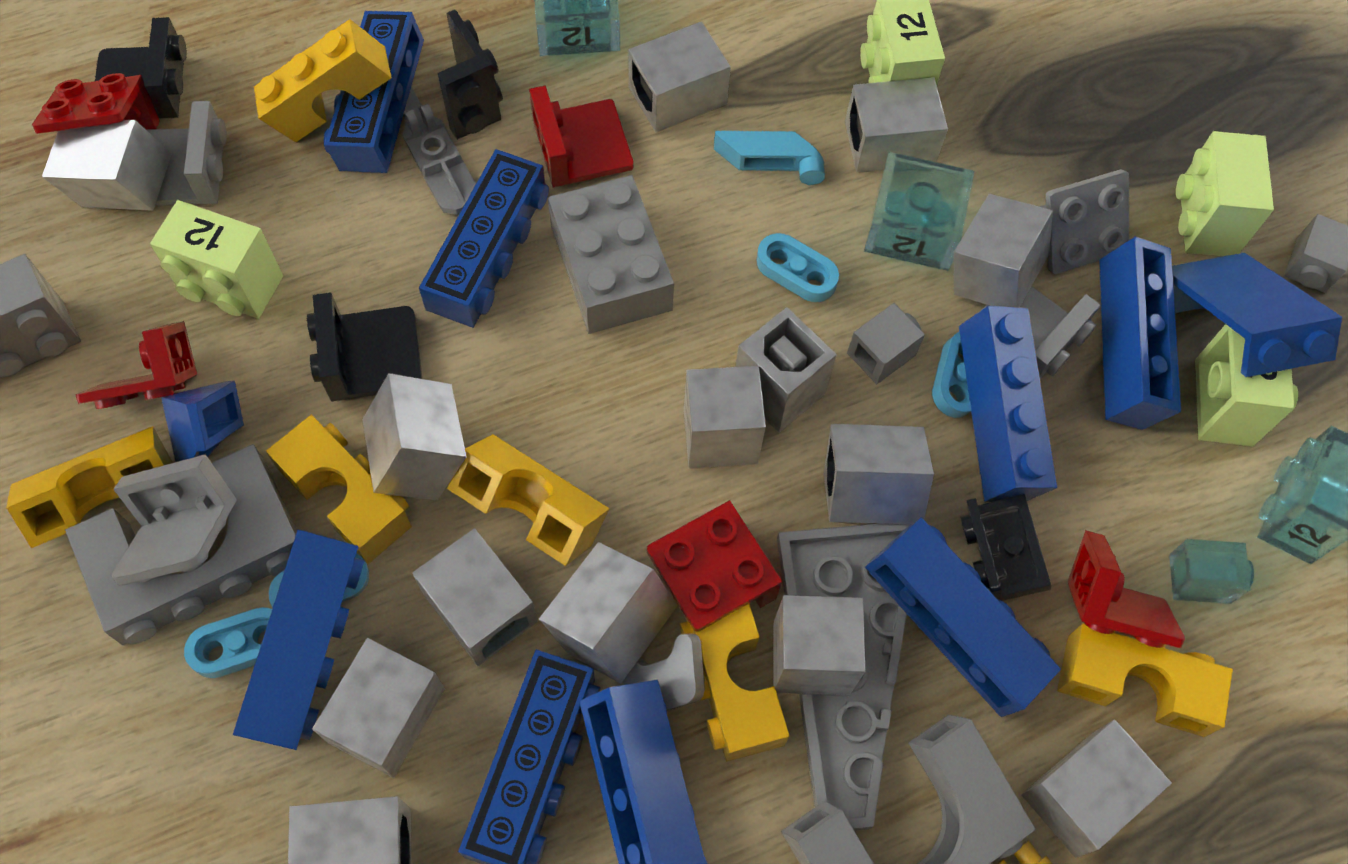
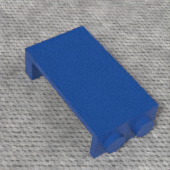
(1276, 318)

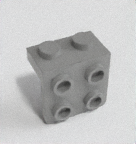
(195, 159)
(1056, 329)
(179, 518)

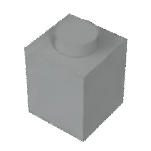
(1319, 254)
(885, 343)

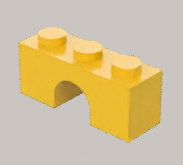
(341, 60)
(315, 459)
(504, 477)
(65, 493)
(1187, 686)
(742, 719)

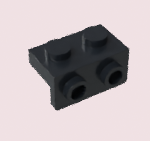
(1007, 546)

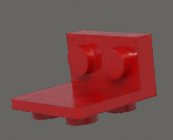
(96, 104)
(580, 139)
(169, 357)
(714, 567)
(1108, 607)

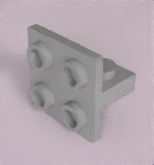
(1088, 220)

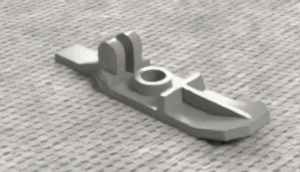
(441, 168)

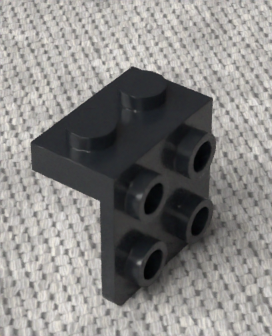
(158, 64)
(470, 86)
(361, 348)

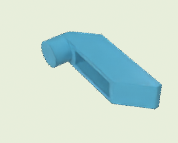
(771, 153)

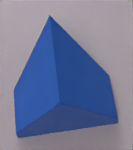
(202, 418)

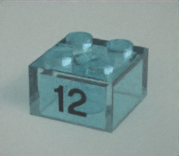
(577, 26)
(919, 211)
(1311, 501)

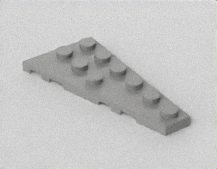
(848, 731)

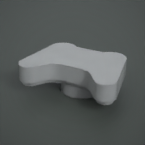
(678, 675)

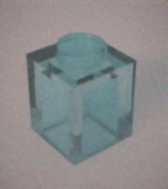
(1210, 571)

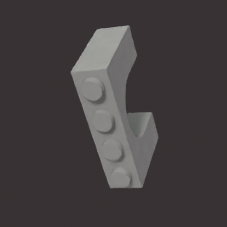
(254, 547)
(977, 804)

